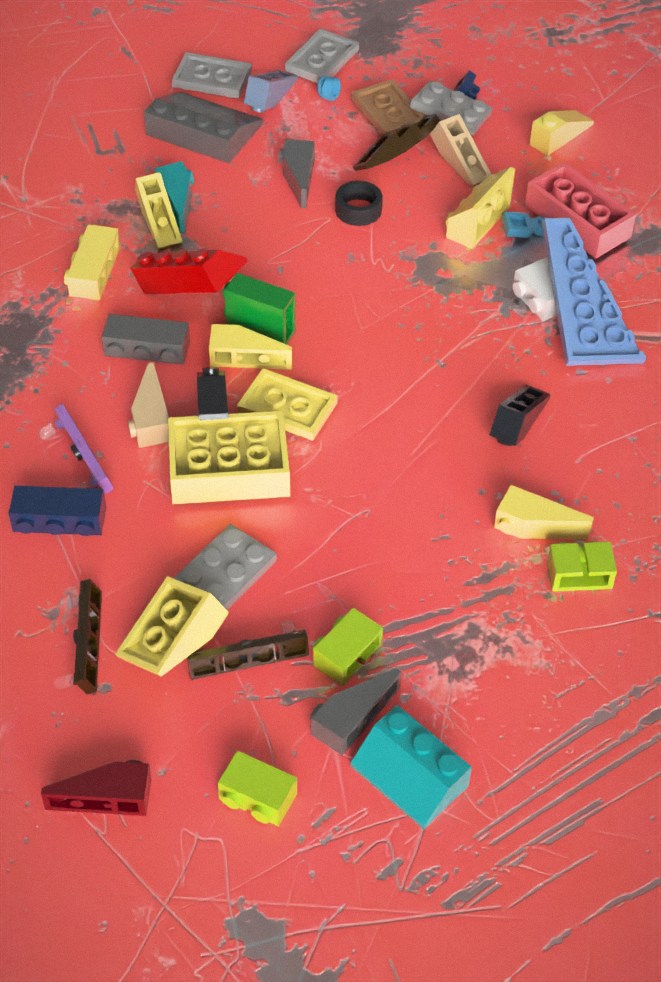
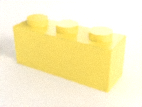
(92, 262)

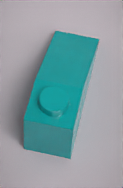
(178, 188)

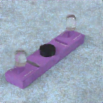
(80, 449)

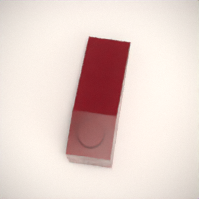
(109, 789)

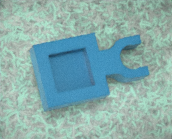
(520, 225)

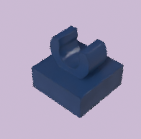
(466, 85)

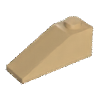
(460, 150)
(149, 412)

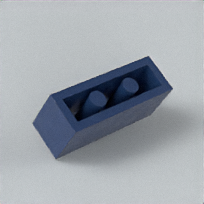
(57, 510)

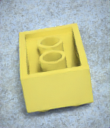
(172, 627)

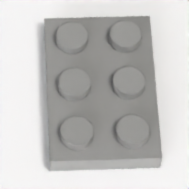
(321, 56)
(212, 75)
(446, 103)
(228, 566)

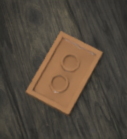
(386, 106)

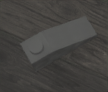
(298, 165)
(352, 710)

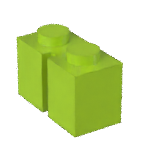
(582, 566)
(350, 639)
(257, 787)

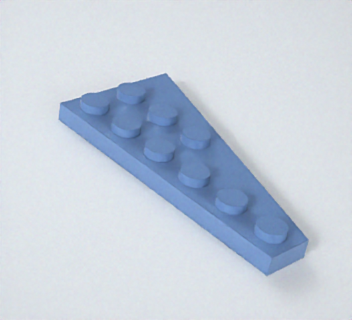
(584, 305)

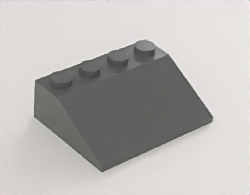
(200, 125)

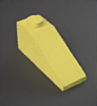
(557, 129)
(157, 210)
(245, 348)
(540, 518)

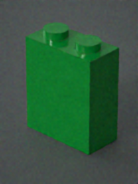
(260, 307)

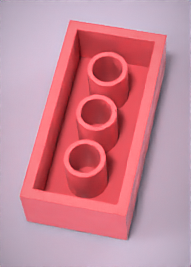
(595, 214)

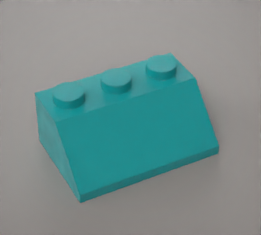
(411, 767)

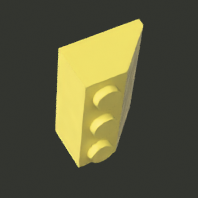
(481, 209)

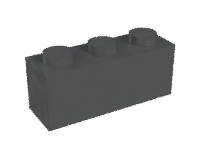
(146, 339)

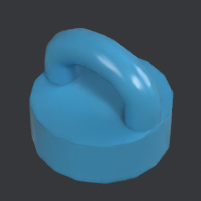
(329, 87)

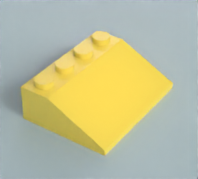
(228, 458)

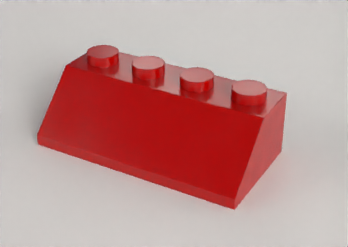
(186, 271)

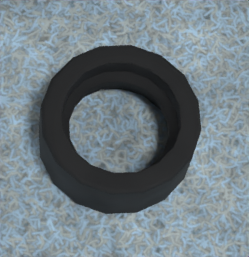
(358, 215)

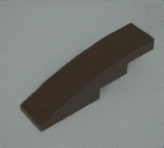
(395, 144)

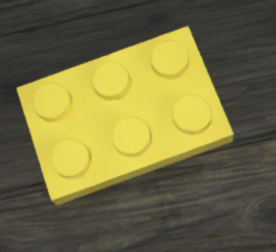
(302, 405)

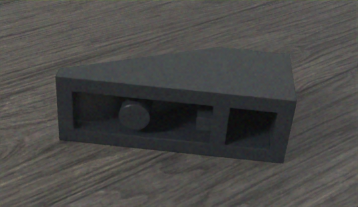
(212, 394)
(518, 414)

